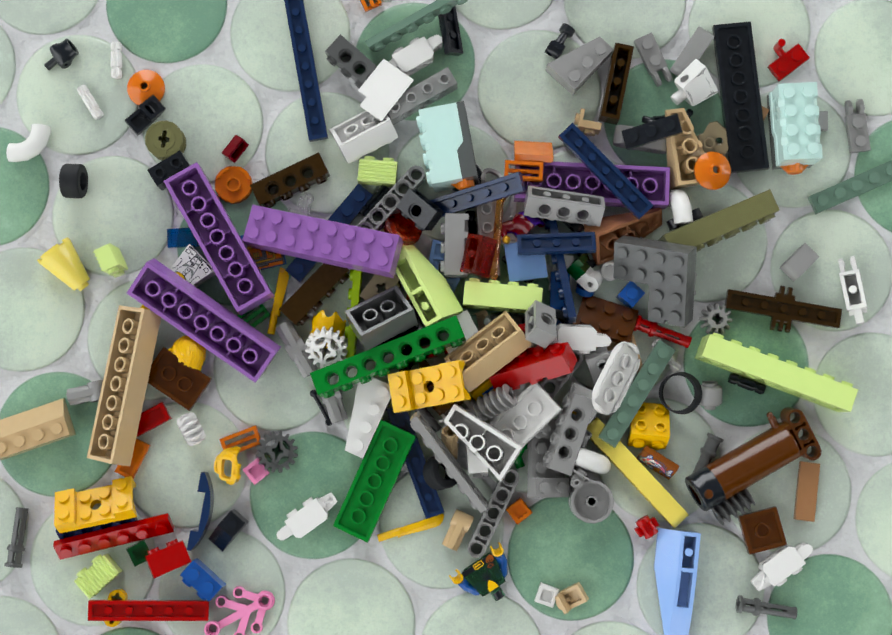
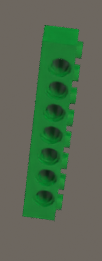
(322, 377)

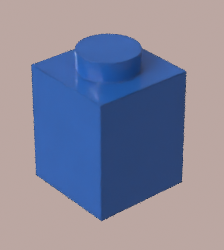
(630, 294)

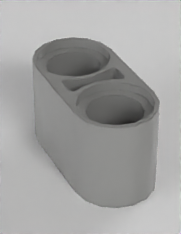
(799, 262)

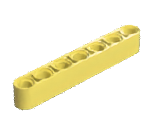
(639, 477)

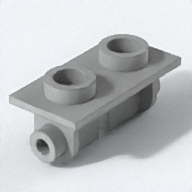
(577, 477)

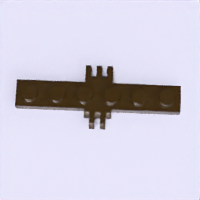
(783, 309)

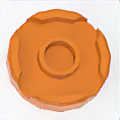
(233, 184)

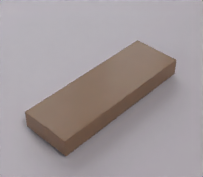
(806, 491)

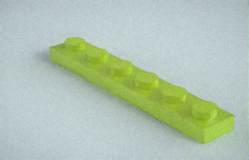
(353, 295)

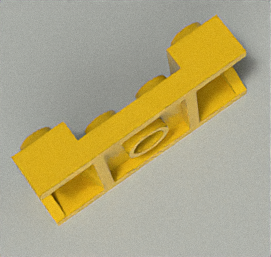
(410, 389)
(75, 509)

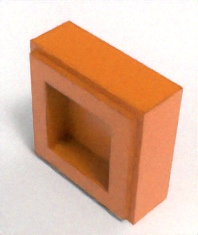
(518, 510)

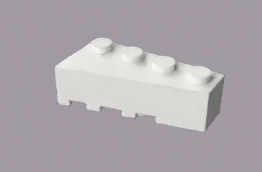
(368, 410)
(486, 442)

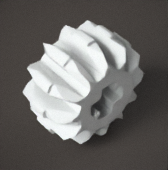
(191, 429)

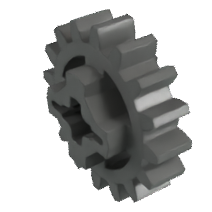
(267, 450)

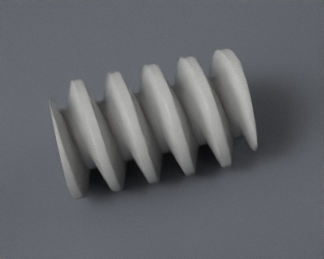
(495, 402)

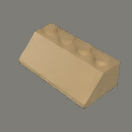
(489, 350)
(35, 428)

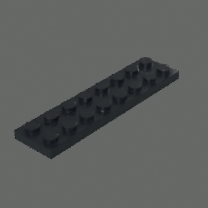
(740, 97)

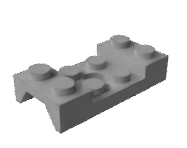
(542, 480)

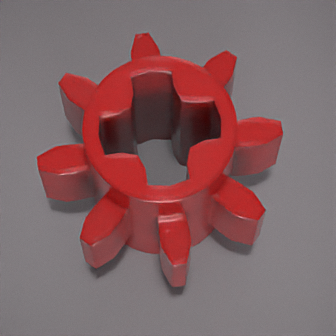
(646, 527)

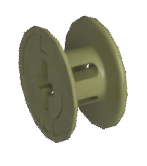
(158, 132)

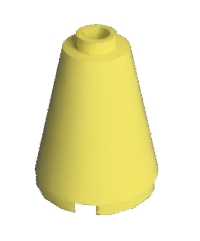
(65, 265)

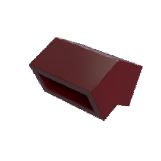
(232, 146)

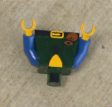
(484, 574)

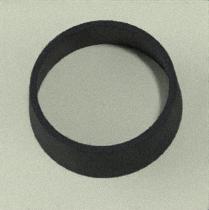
(697, 393)

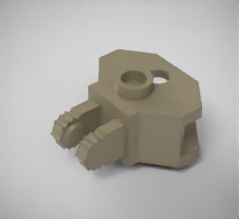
(708, 138)

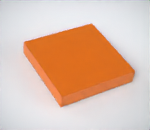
(533, 151)

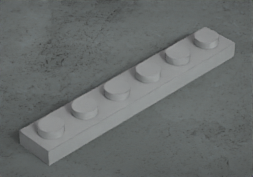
(444, 456)

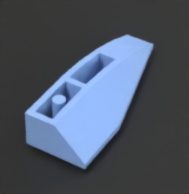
(676, 577)

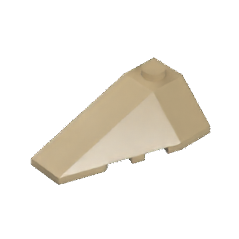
(682, 152)

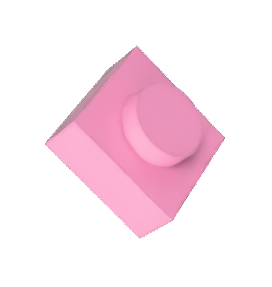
(255, 471)

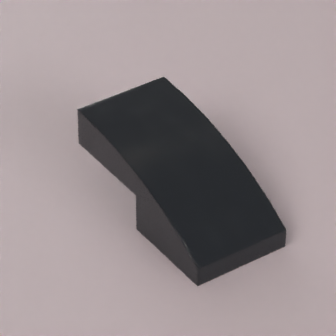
(145, 115)

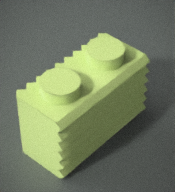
(377, 171)
(111, 260)
(98, 575)

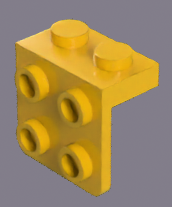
(650, 427)

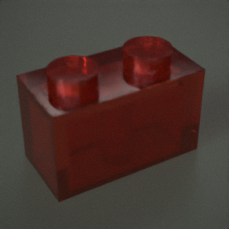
(478, 255)

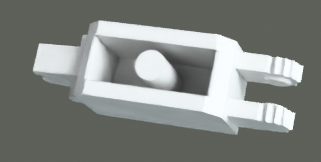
(417, 54)
(853, 290)
(581, 337)
(307, 518)
(780, 565)

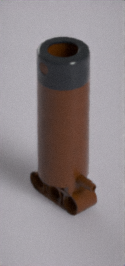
(754, 460)

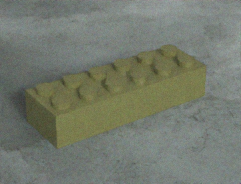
(725, 222)

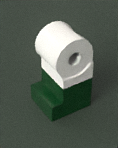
(584, 274)

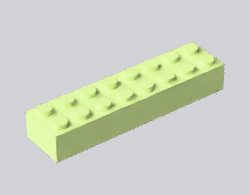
(776, 373)

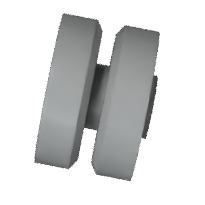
(602, 500)

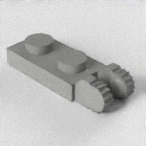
(652, 58)
(856, 127)

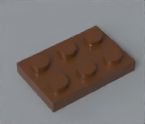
(608, 318)
(177, 380)

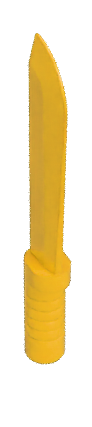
(281, 286)
(412, 528)

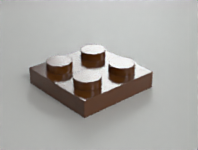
(762, 530)

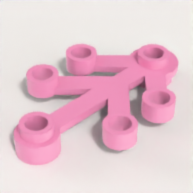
(242, 611)

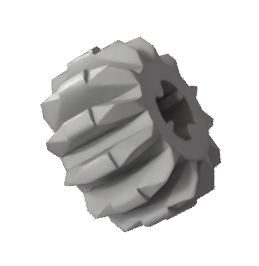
(720, 314)

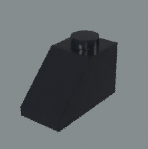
(228, 529)

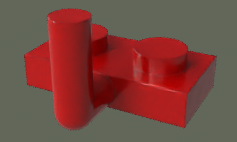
(788, 60)

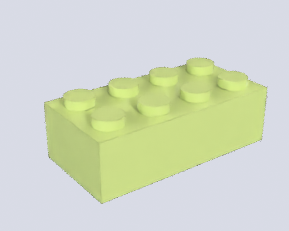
(499, 296)

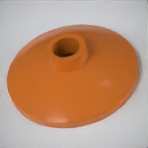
(152, 79)
(704, 170)

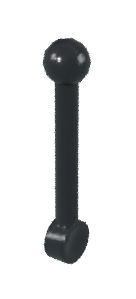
(313, 393)

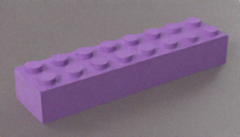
(577, 178)
(219, 239)
(323, 241)
(203, 319)

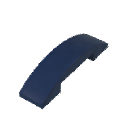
(205, 486)

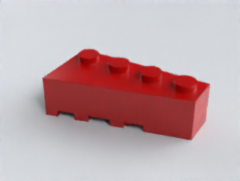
(535, 365)

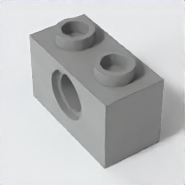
(540, 324)

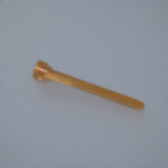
(497, 236)

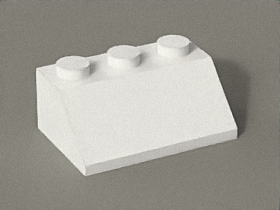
(363, 135)

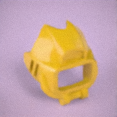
(333, 321)
(228, 454)

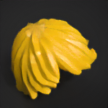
(189, 352)

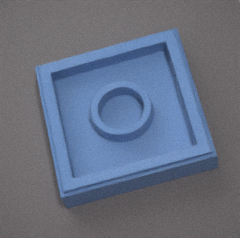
(524, 266)

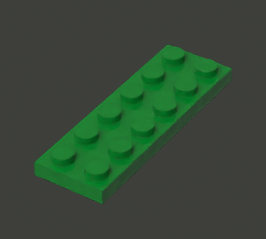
(374, 480)

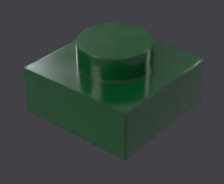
(138, 552)

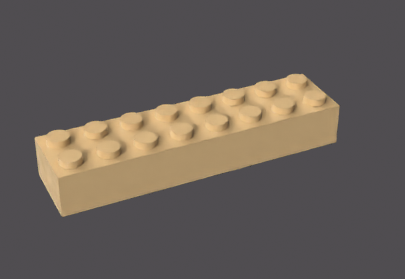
(124, 386)

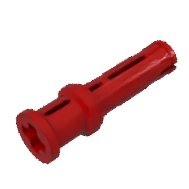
(652, 331)

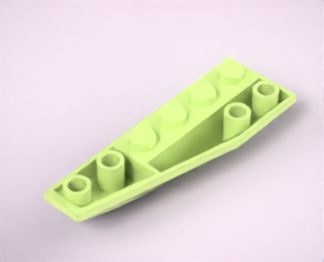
(426, 287)

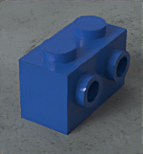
(202, 579)

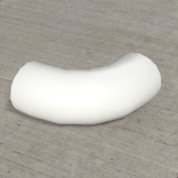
(31, 146)
(680, 207)
(592, 461)

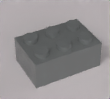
(381, 317)

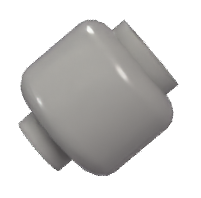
(711, 395)

